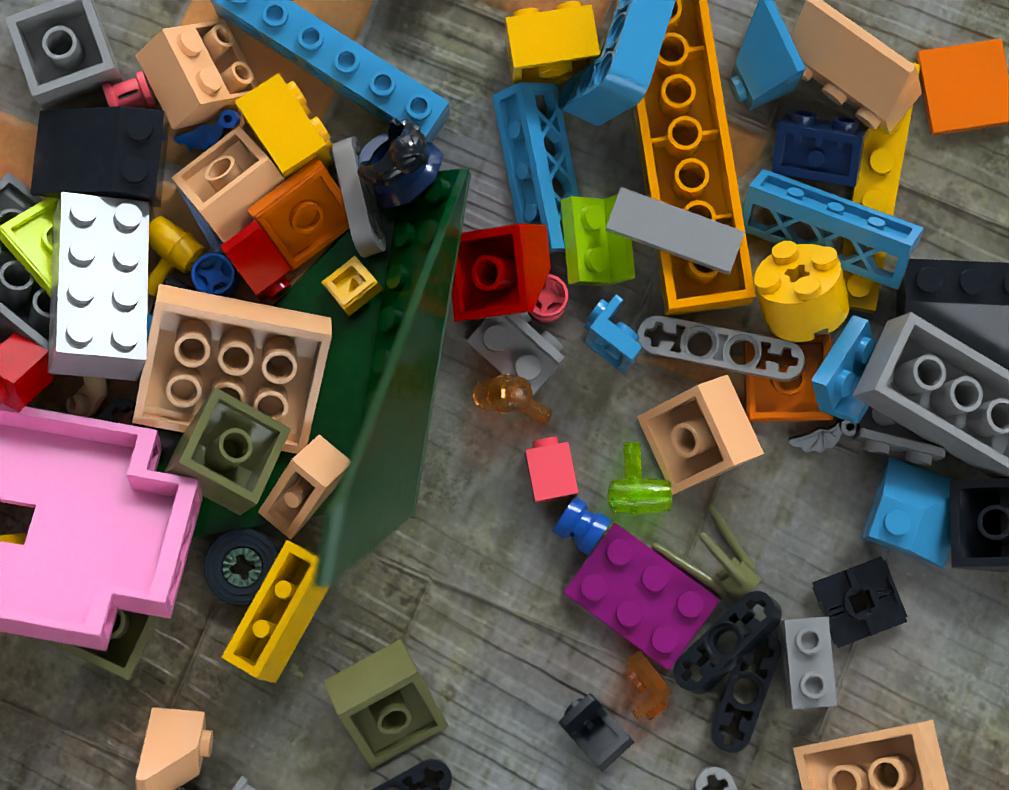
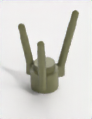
(735, 575)

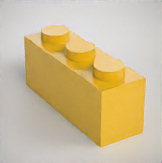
(277, 615)

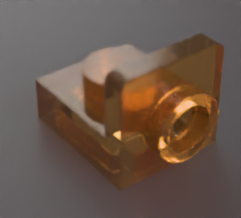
(644, 677)

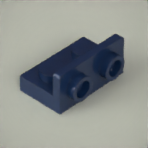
(819, 148)

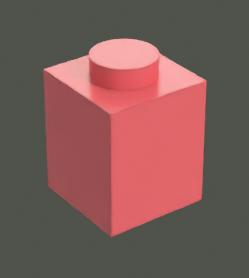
(551, 470)

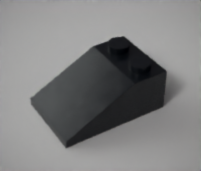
(101, 153)

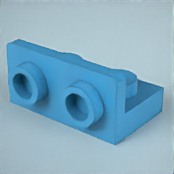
(612, 342)
(842, 371)

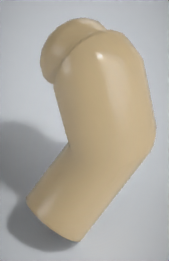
(88, 398)

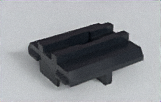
(865, 577)

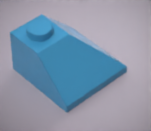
(767, 60)
(911, 513)

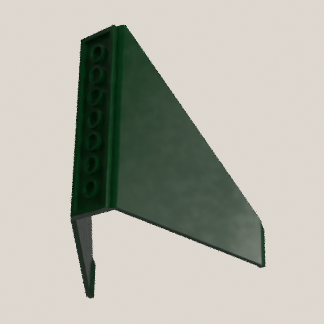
(375, 377)

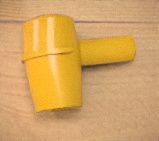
(175, 246)

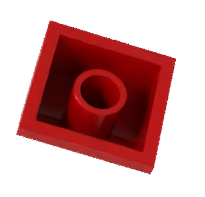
(500, 271)

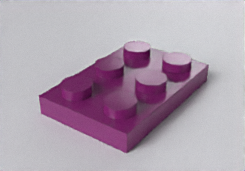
(641, 596)

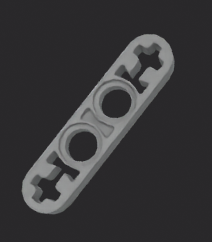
(722, 342)

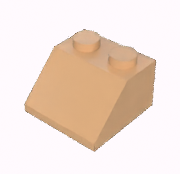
(228, 182)
(700, 434)

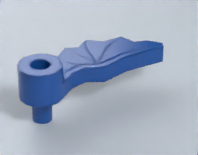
(207, 135)

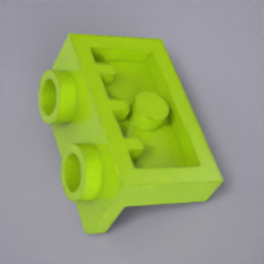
(592, 253)

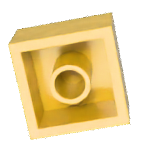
(551, 43)
(281, 125)

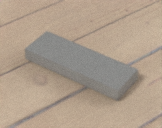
(675, 231)

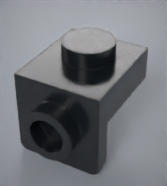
(595, 731)

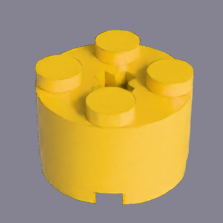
(801, 290)

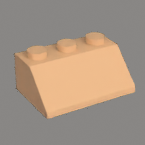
(854, 66)

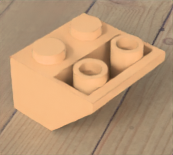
(196, 71)

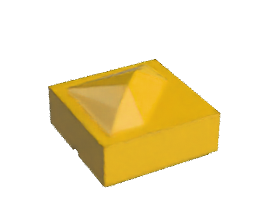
(352, 285)

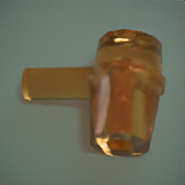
(509, 394)

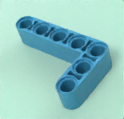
(626, 63)

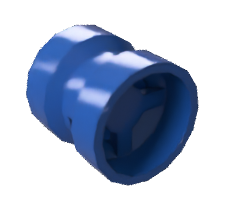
(209, 272)
(581, 525)

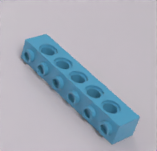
(337, 61)

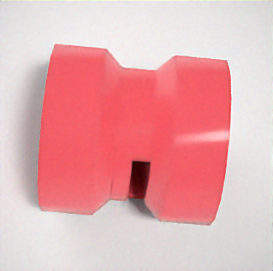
(554, 294)

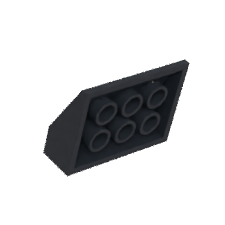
(961, 300)

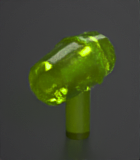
(638, 494)

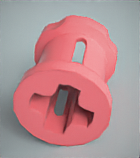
(137, 84)

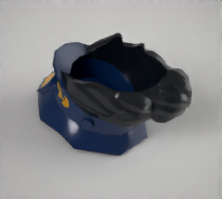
(399, 164)

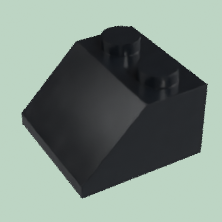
(980, 524)

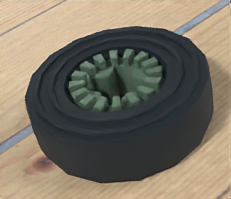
(225, 554)

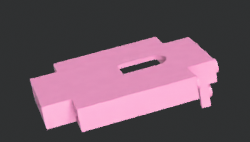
(101, 527)

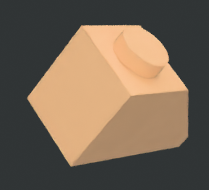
(304, 486)
(173, 749)

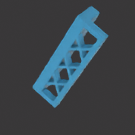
(527, 161)
(838, 217)

